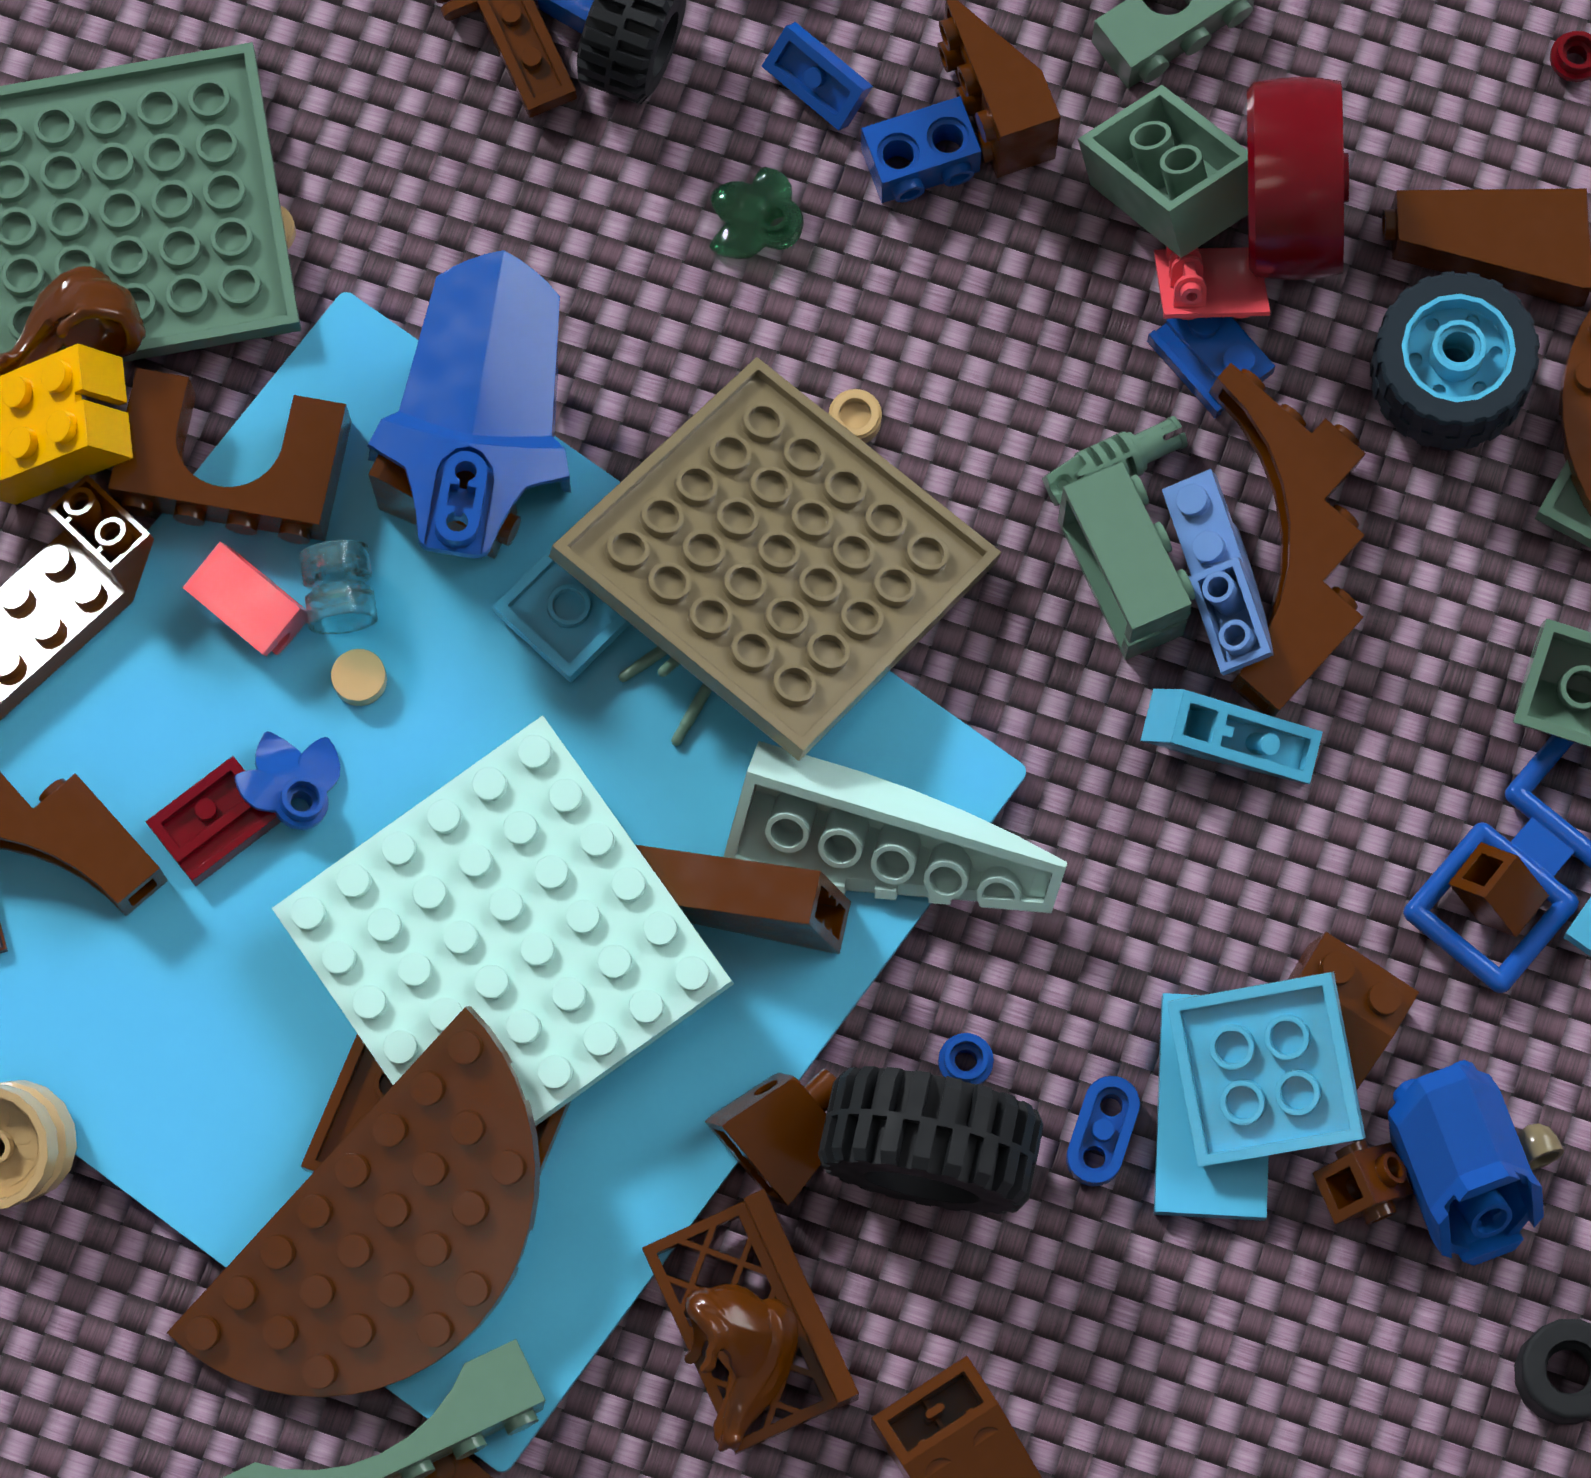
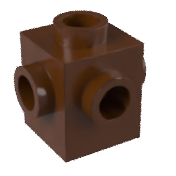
(1363, 1183)

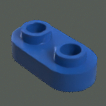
(1103, 1132)

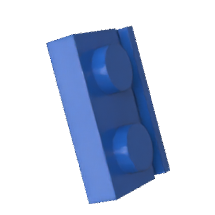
(1201, 351)

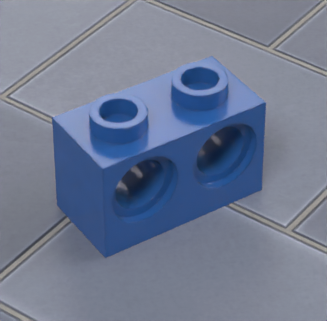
(915, 139)

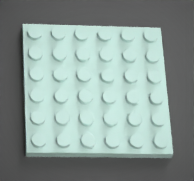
(511, 902)

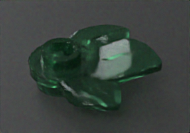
(748, 215)

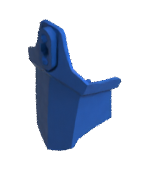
(478, 403)

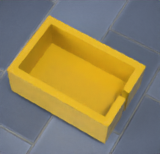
(54, 434)

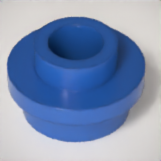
(972, 1045)

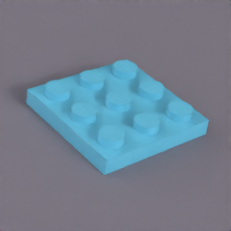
(1266, 1069)

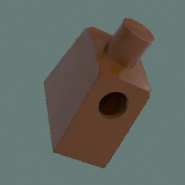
(777, 1131)

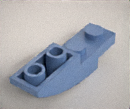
(1219, 572)

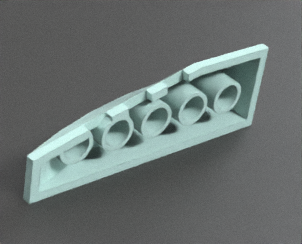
(883, 837)

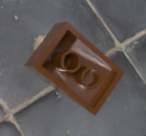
(1369, 998)

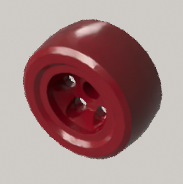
(1296, 178)

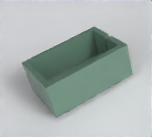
(1125, 559)

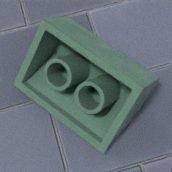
(1558, 684)

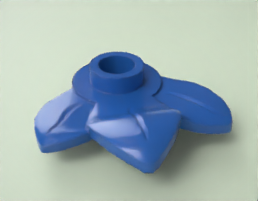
(286, 775)

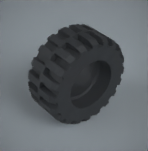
(931, 1140)

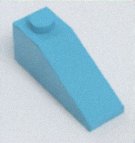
(1230, 734)

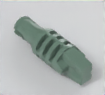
(1132, 449)

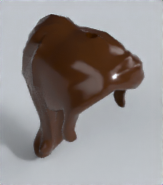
(78, 309)
(753, 1343)

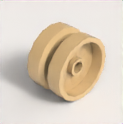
(34, 1142)

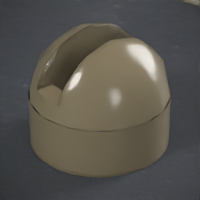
(1540, 1145)

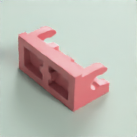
(246, 600)

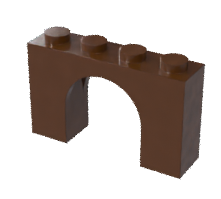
(288, 499)

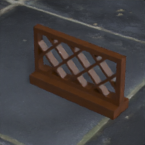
(786, 1284)

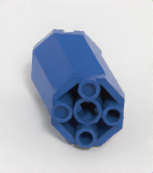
(1464, 1162)

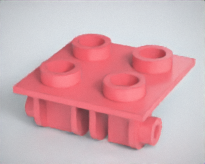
(1209, 284)

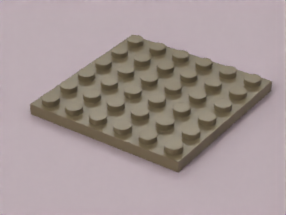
(775, 557)

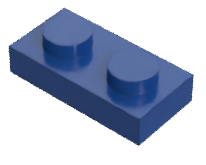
(817, 76)

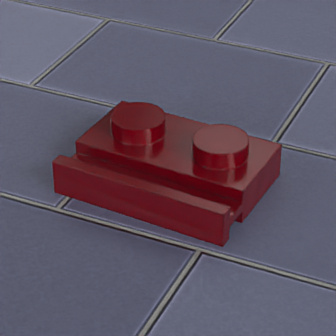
(210, 823)

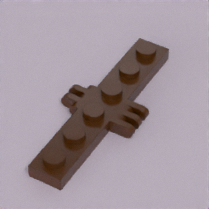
(524, 49)

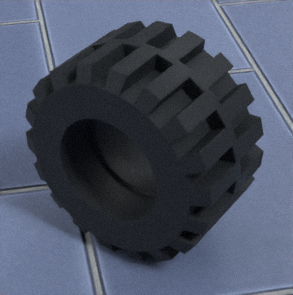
(628, 45)

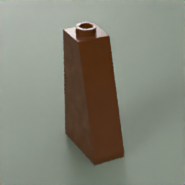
(1515, 236)
(754, 897)

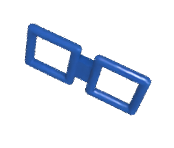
(1542, 846)

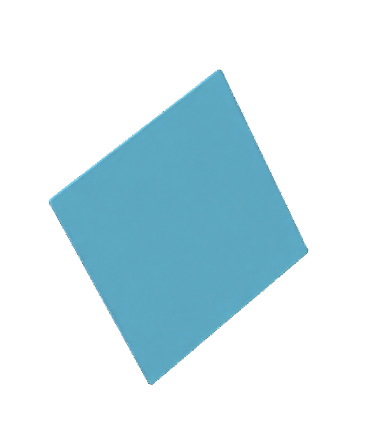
(196, 1023)

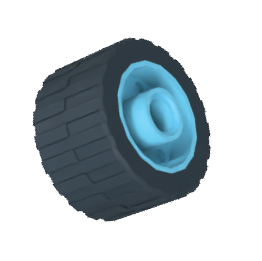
(1454, 360)

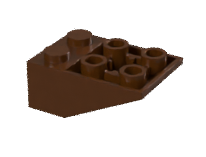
(1000, 91)
(952, 1430)

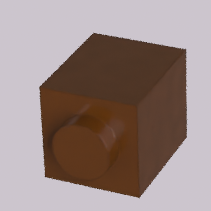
(1498, 889)

